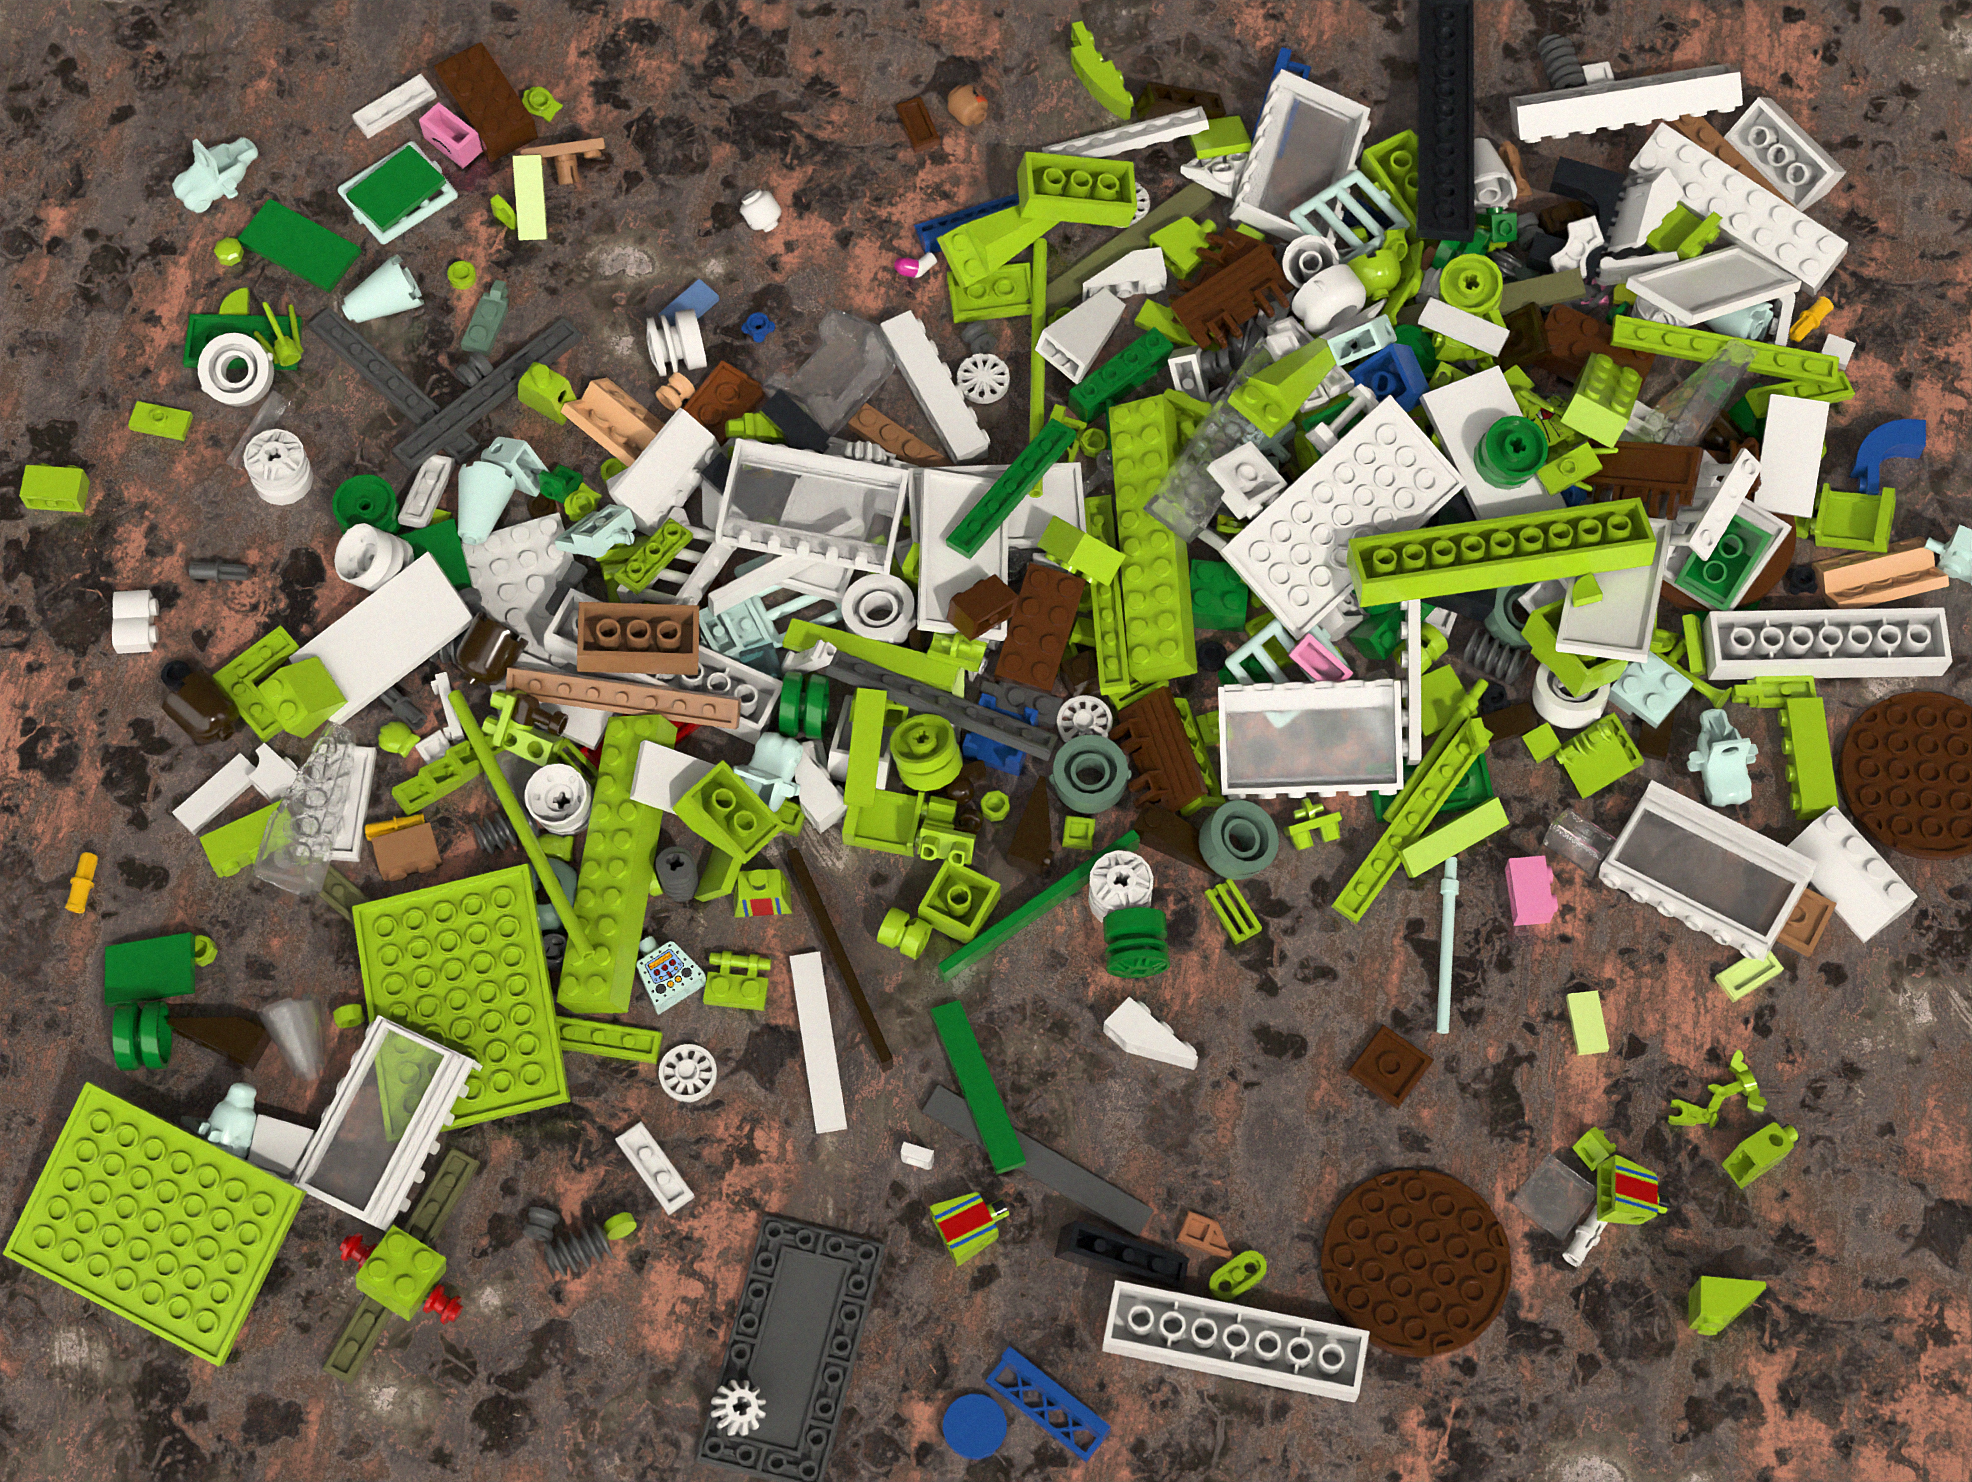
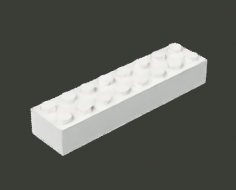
(1626, 102)
(1749, 212)
(1826, 643)
(716, 673)
(1236, 1341)

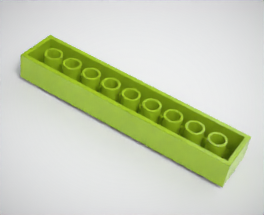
(1500, 552)
(1156, 558)
(614, 872)

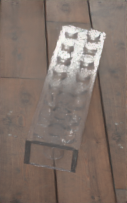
(1188, 492)

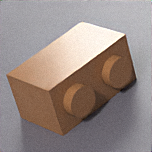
(407, 852)

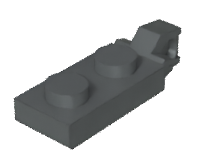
(1016, 698)

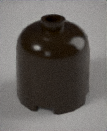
(488, 651)
(202, 709)

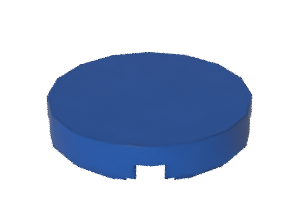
(974, 1426)

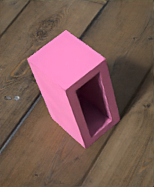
(450, 135)
(1318, 661)
(1530, 890)

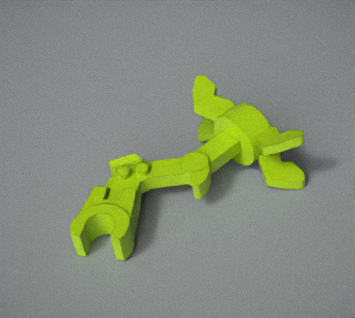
(1744, 1083)

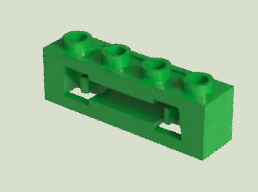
(1120, 375)

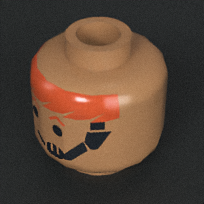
(967, 105)

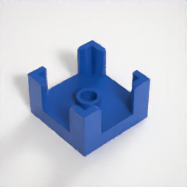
(995, 753)

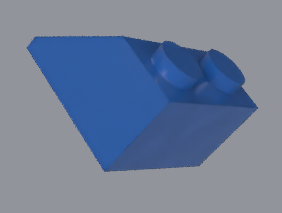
(1393, 373)

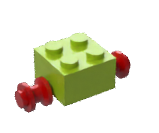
(401, 1274)

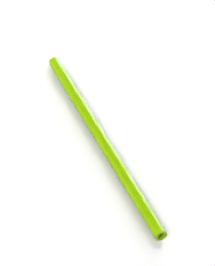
(1037, 380)
(521, 826)

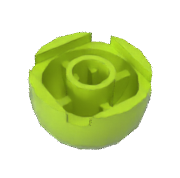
(1377, 273)

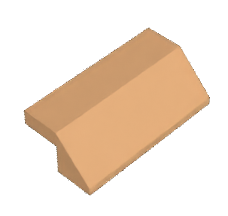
(614, 420)
(1879, 577)

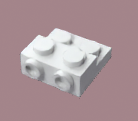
(1247, 480)

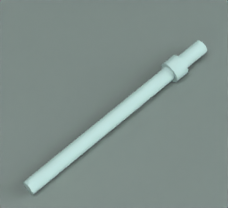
(1449, 890)

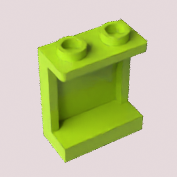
(1853, 519)
(889, 826)

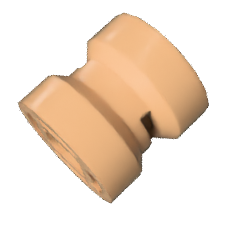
(675, 392)

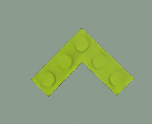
(249, 668)

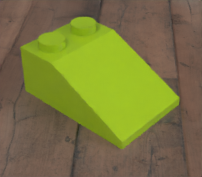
(728, 813)

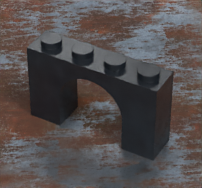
(1595, 188)
(791, 421)
(1470, 604)

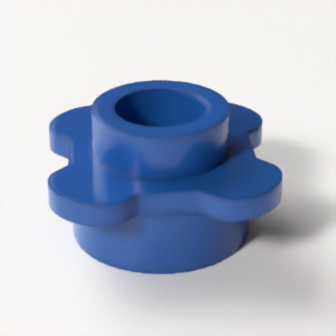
(758, 319)
(1573, 496)

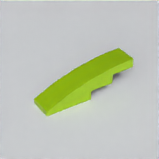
(441, 776)

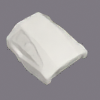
(1218, 173)

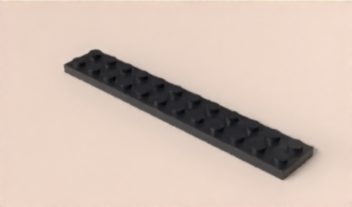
(1445, 121)

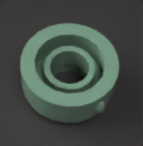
(1501, 621)
(1093, 753)
(1254, 831)
(568, 880)

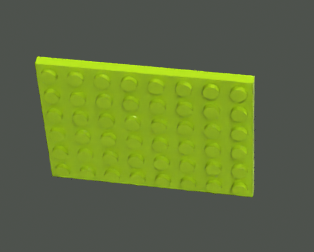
(474, 977)
(154, 1223)

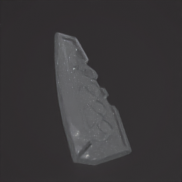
(1695, 403)
(309, 818)

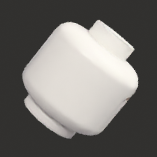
(760, 210)

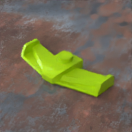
(1409, 282)

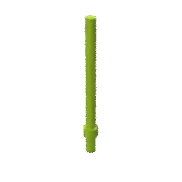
(1466, 707)

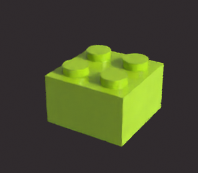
(1080, 552)
(959, 902)

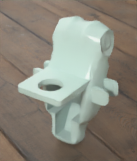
(214, 173)
(1722, 760)
(772, 769)
(231, 1121)

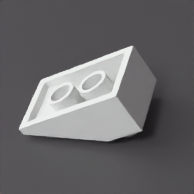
(840, 748)

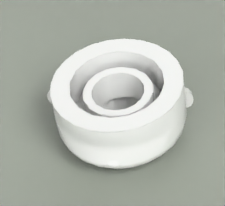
(1329, 299)
(215, 360)
(874, 594)
(1562, 709)

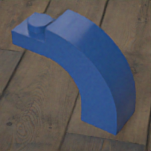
(1893, 439)

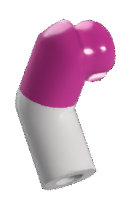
(913, 267)

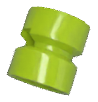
(1432, 646)
(904, 933)

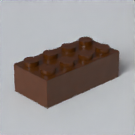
(486, 101)
(1576, 336)
(1040, 629)

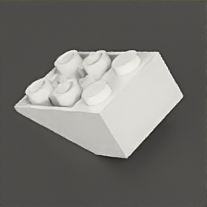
(1644, 205)

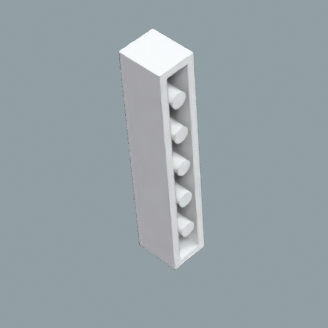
(935, 391)

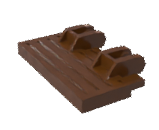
(1233, 247)
(1232, 295)
(1647, 468)
(1166, 753)

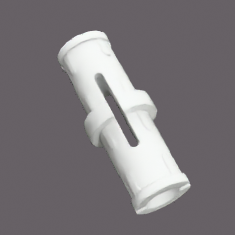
(1586, 1237)

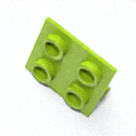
(1594, 758)

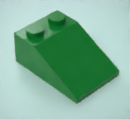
(1729, 564)

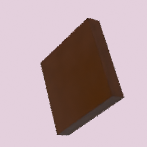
(1390, 1067)

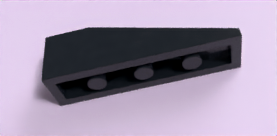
(1120, 1255)

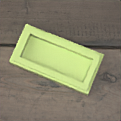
(1747, 975)
(1587, 1022)

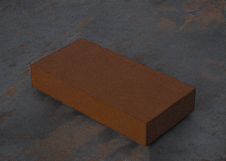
(917, 124)

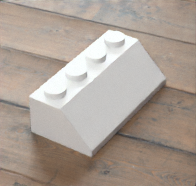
(1784, 153)
(666, 471)
(1853, 875)

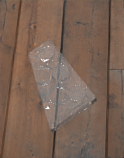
(263, 421)

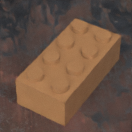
(638, 638)

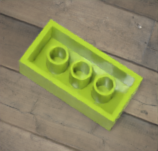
(1395, 168)
(1076, 189)
(1602, 399)

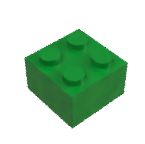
(1217, 596)

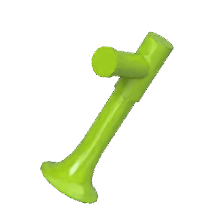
(1716, 696)

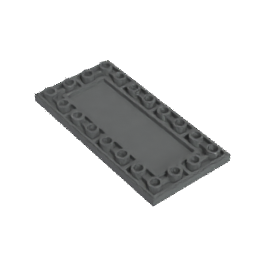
(798, 1345)

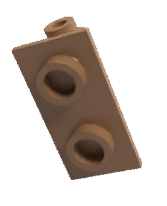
(1512, 161)

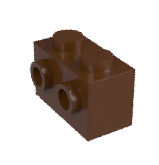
(982, 607)

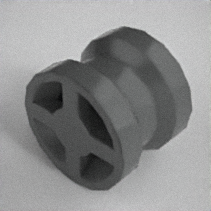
(979, 337)
(540, 1224)

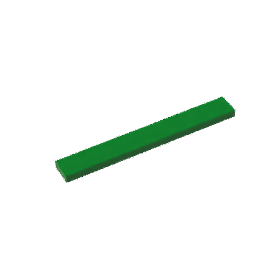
(1029, 911)

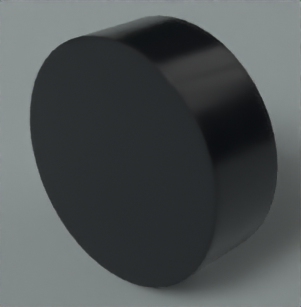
(1212, 656)
(174, 673)

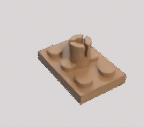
(565, 156)

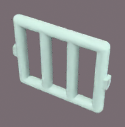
(1337, 189)
(427, 207)
(784, 609)
(1254, 646)

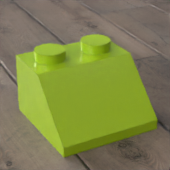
(303, 696)
(1719, 1300)

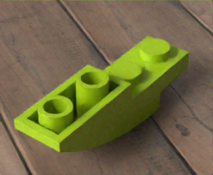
(1098, 76)

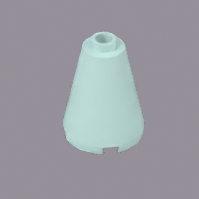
(383, 293)
(1746, 323)
(481, 499)

